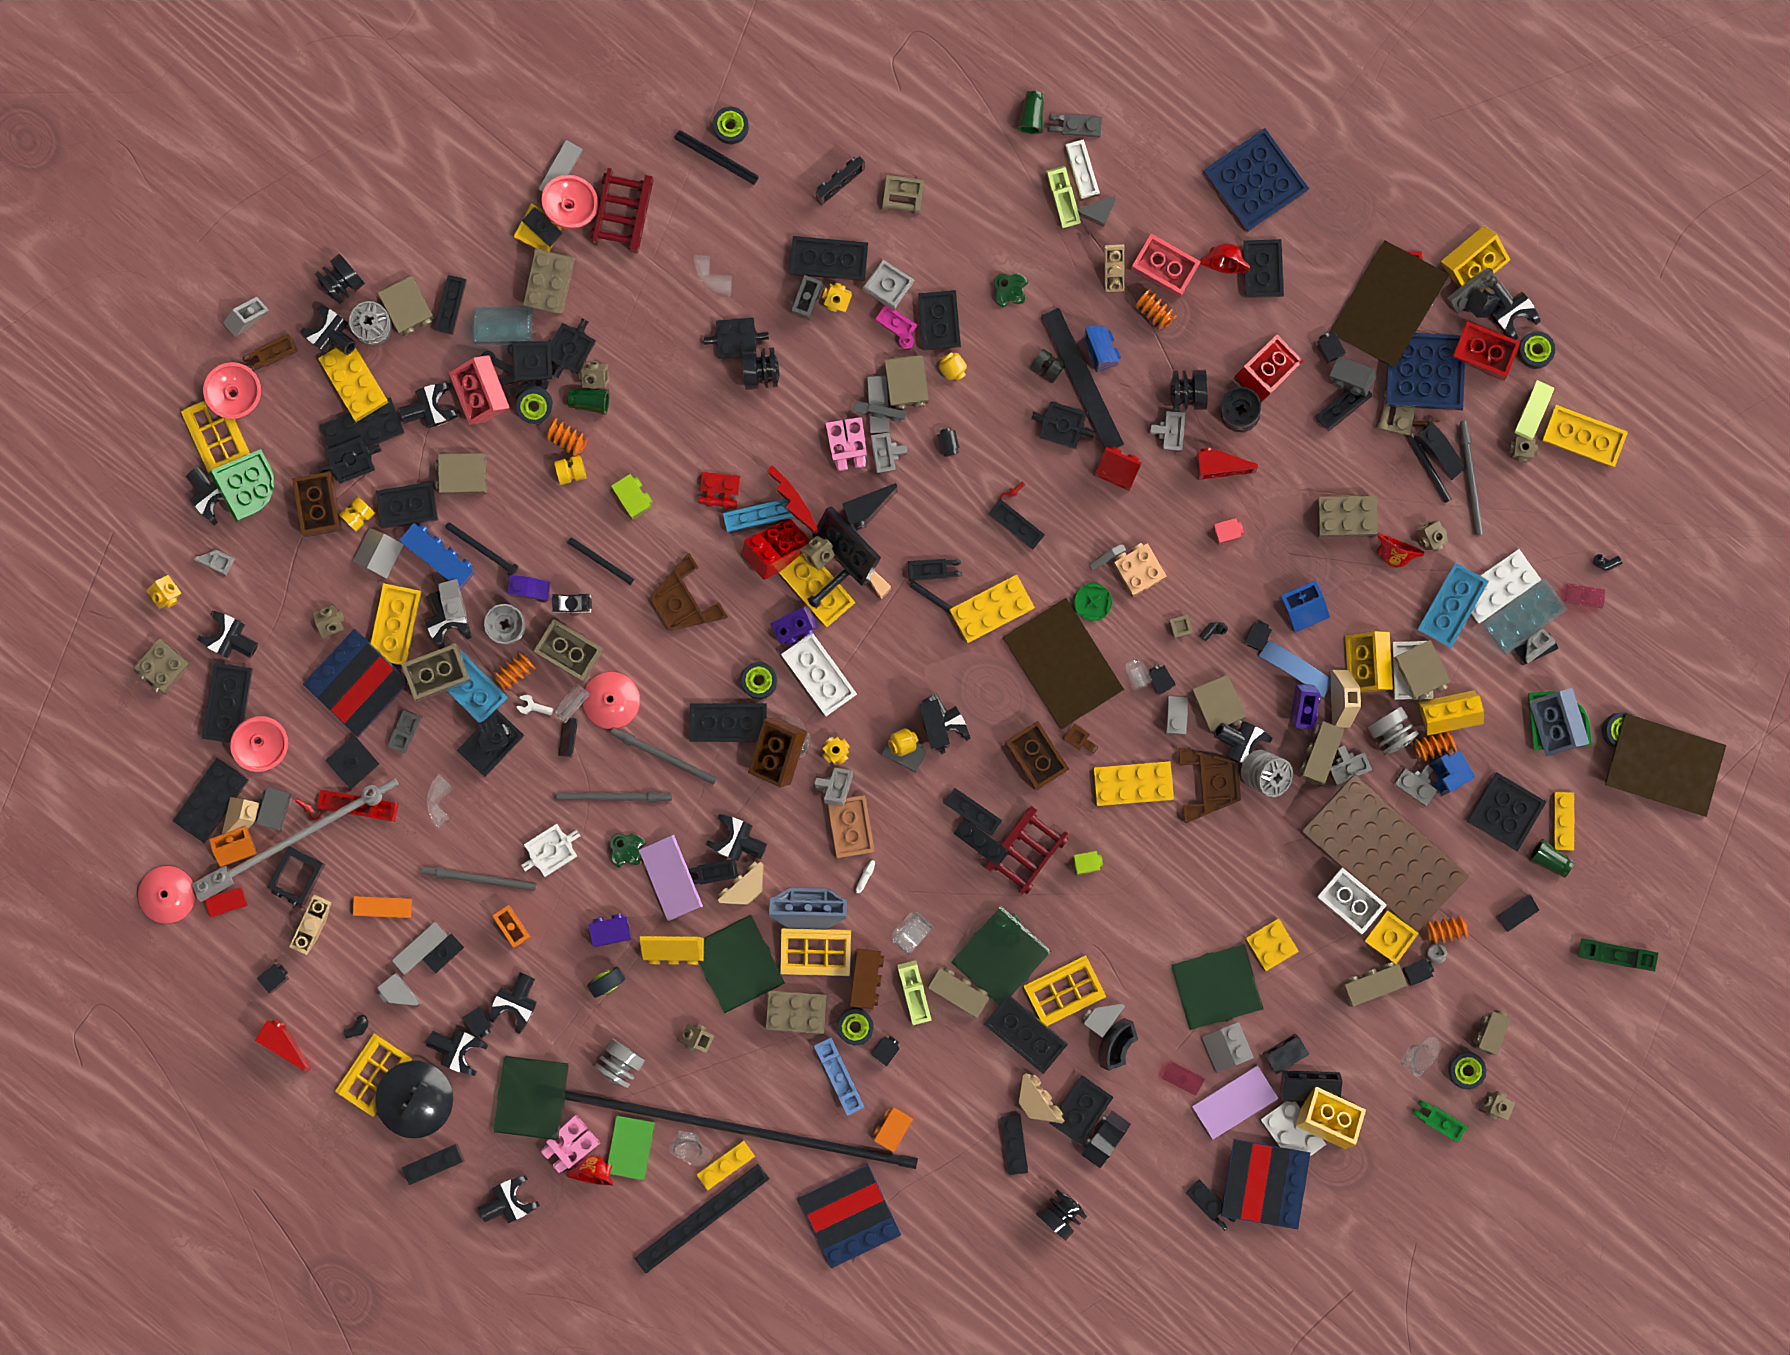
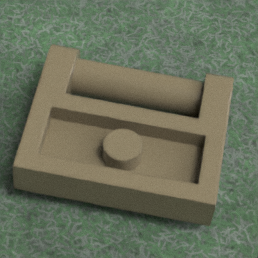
(904, 188)
(1402, 419)

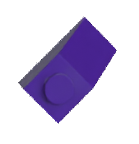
(528, 587)

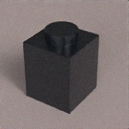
(1483, 302)
(1330, 347)
(1258, 636)
(1161, 679)
(1418, 971)
(273, 978)
(478, 1022)
(886, 1050)

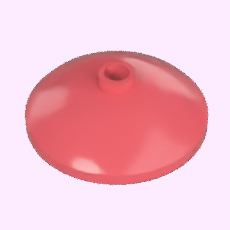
(573, 192)
(230, 378)
(623, 707)
(262, 754)
(180, 894)

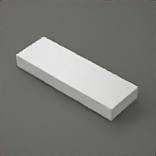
(1082, 169)

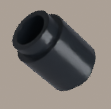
(948, 442)

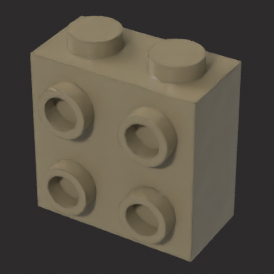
(162, 667)
(1492, 1032)

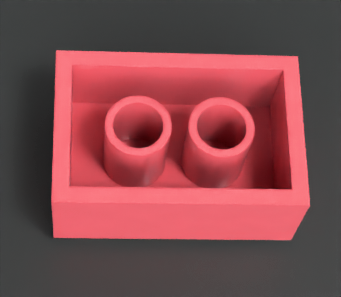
(1165, 265)
(479, 390)

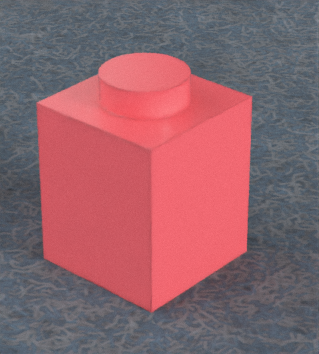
(1228, 531)

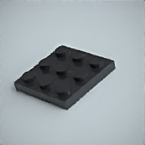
(1506, 811)

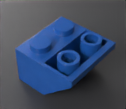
(1305, 606)

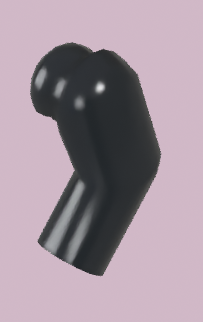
(1606, 564)
(1213, 628)
(359, 1028)

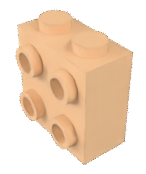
(1139, 569)

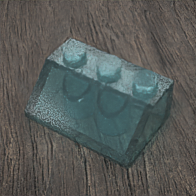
(503, 325)

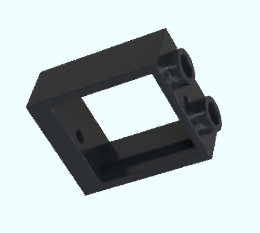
(934, 724)
(319, 866)

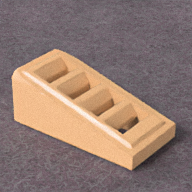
(879, 585)

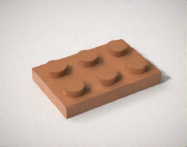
(851, 827)

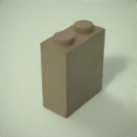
(406, 306)
(907, 382)
(461, 474)
(1422, 670)
(1219, 703)

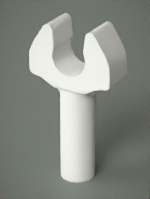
(533, 706)

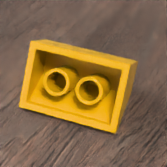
(1475, 255)
(1370, 660)
(1451, 712)
(672, 949)
(1331, 1118)

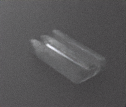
(571, 703)

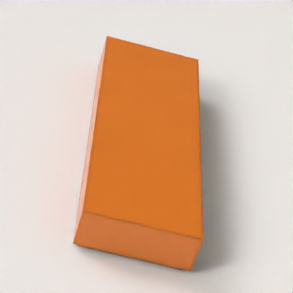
(382, 907)

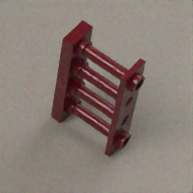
(636, 222)
(1019, 833)

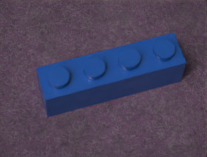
(436, 555)

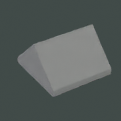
(378, 553)

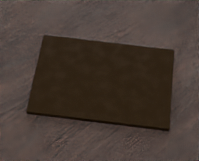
(1389, 303)
(1063, 663)
(1665, 765)

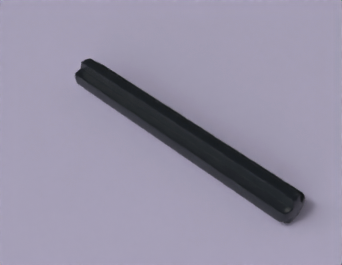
(716, 157)

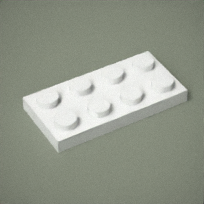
(1506, 582)
(819, 674)

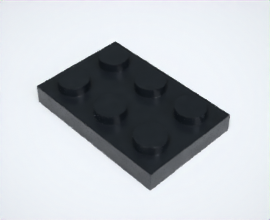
(840, 179)
(1266, 268)
(939, 320)
(407, 505)
(487, 761)
(1082, 1109)

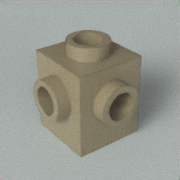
(594, 375)
(1520, 454)
(1432, 536)
(818, 552)
(329, 621)
(696, 1038)
(1497, 1105)

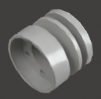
(378, 331)
(499, 614)
(1393, 731)
(1267, 773)
(619, 1063)

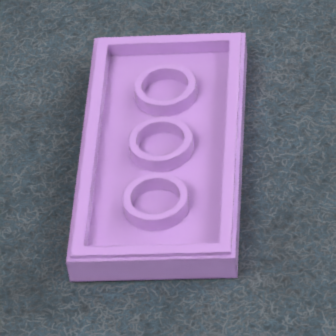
(670, 878)
(1235, 1102)

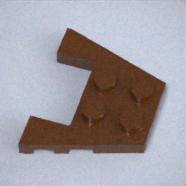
(677, 604)
(1218, 781)

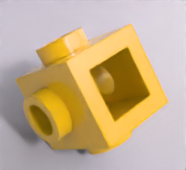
(841, 302)
(164, 592)
(840, 757)

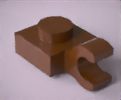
(1079, 737)

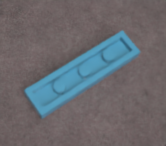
(757, 515)

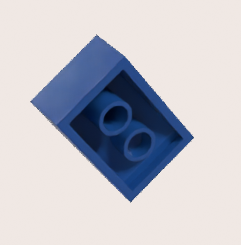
(1101, 348)

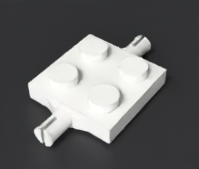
(550, 850)

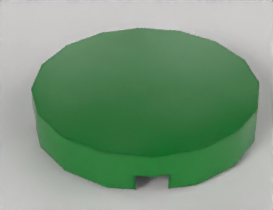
(1092, 602)

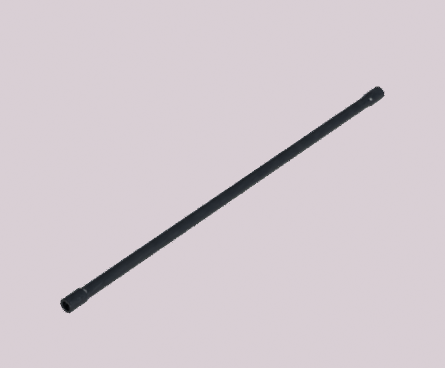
(901, 1160)

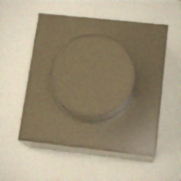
(1181, 626)

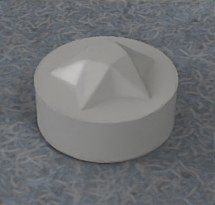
(1436, 954)

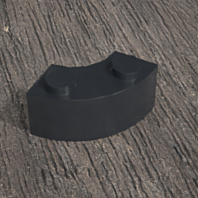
(1116, 1043)
(1106, 1139)

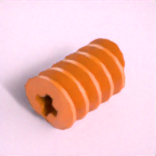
(1155, 310)
(566, 438)
(513, 671)
(1433, 746)
(1446, 929)

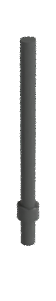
(1466, 440)
(630, 739)
(651, 796)
(442, 873)

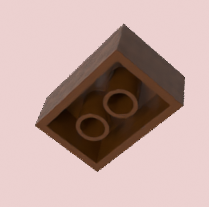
(317, 504)
(777, 752)
(1037, 755)
(866, 979)

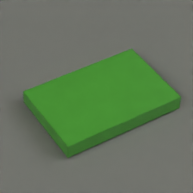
(631, 1147)

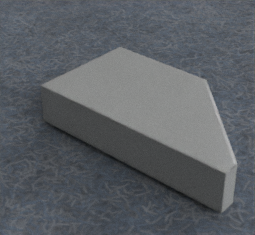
(1108, 556)
(217, 561)
(1538, 644)

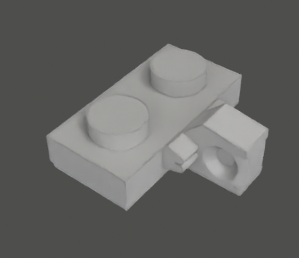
(1171, 431)
(886, 452)
(1348, 765)
(1417, 785)
(835, 787)

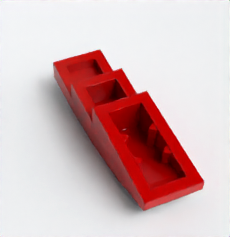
(796, 506)
(335, 800)

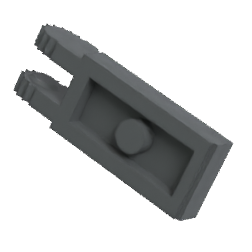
(1077, 125)
(1462, 295)
(879, 411)

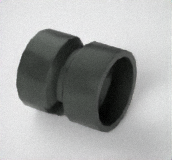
(1052, 371)

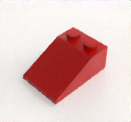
(1486, 350)
(1269, 368)
(1220, 464)
(280, 1041)

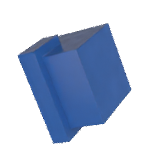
(1451, 772)

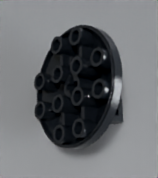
(414, 1099)

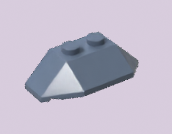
(808, 908)

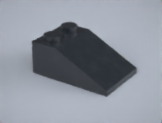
(866, 507)

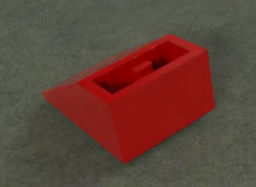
(1118, 468)
(774, 548)

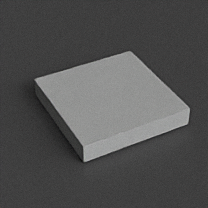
(888, 285)

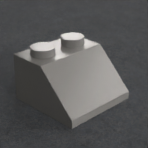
(1227, 1047)

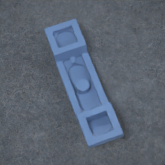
(1295, 667)
(839, 1076)

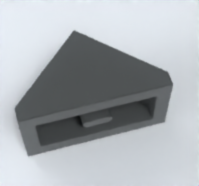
(1099, 211)

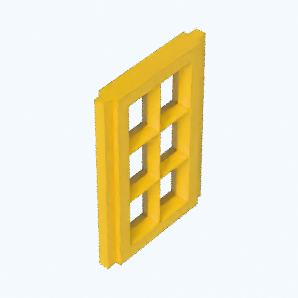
(203, 448)
(815, 934)
(1057, 975)
(359, 1064)

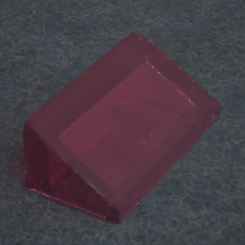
(1584, 596)
(1183, 1078)

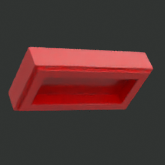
(226, 902)

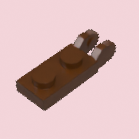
(271, 352)

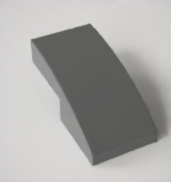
(404, 731)

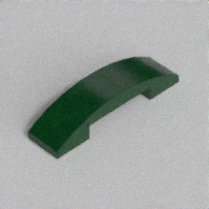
(1618, 955)

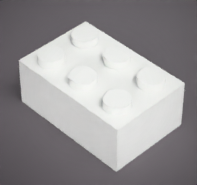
(1351, 901)

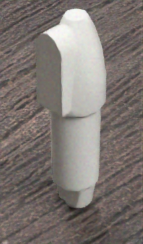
(865, 876)

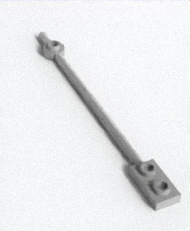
(223, 876)

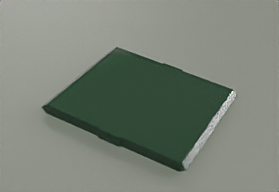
(1001, 956)
(739, 964)
(1217, 987)
(531, 1097)

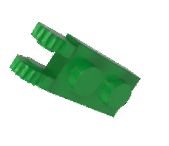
(1441, 1122)

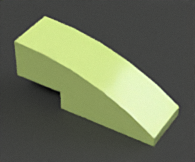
(1063, 196)
(1534, 410)
(914, 992)

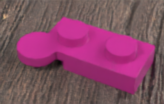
(898, 325)

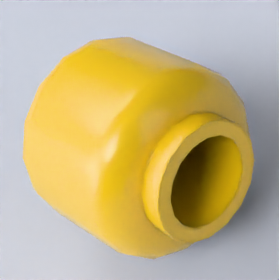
(952, 366)
(903, 742)

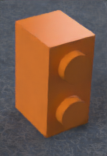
(233, 846)
(511, 926)
(893, 1129)

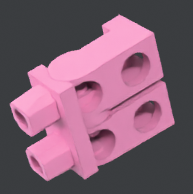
(846, 449)
(566, 1149)

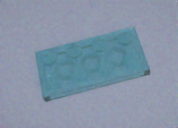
(1525, 616)

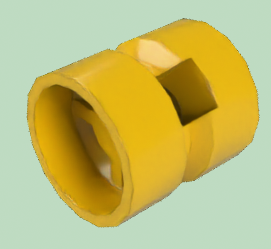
(570, 470)
(357, 513)

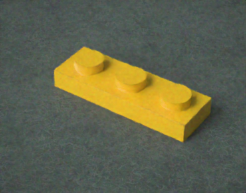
(1564, 821)
(725, 1165)

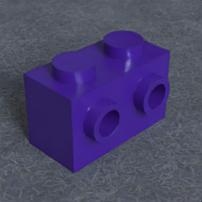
(794, 625)
(1305, 706)
(610, 931)

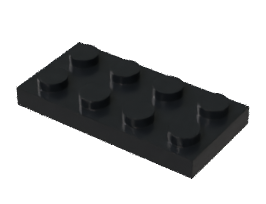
(828, 258)
(373, 428)
(848, 546)
(226, 701)
(726, 721)
(210, 800)
(1026, 1034)

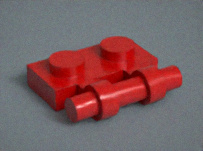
(719, 484)

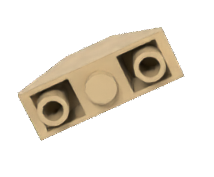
(1114, 268)
(1344, 698)
(745, 887)
(311, 925)
(1037, 1101)

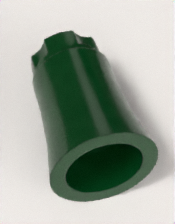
(1032, 113)
(589, 400)
(1551, 859)

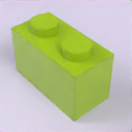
(632, 497)
(1087, 863)

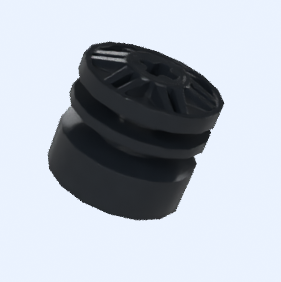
(339, 279)
(760, 368)
(1189, 390)
(1232, 402)
(1061, 1214)

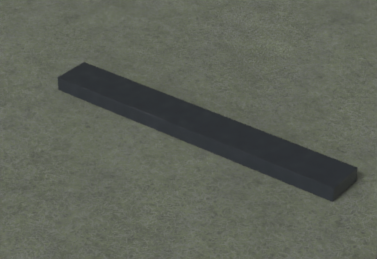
(1082, 379)
(702, 1218)

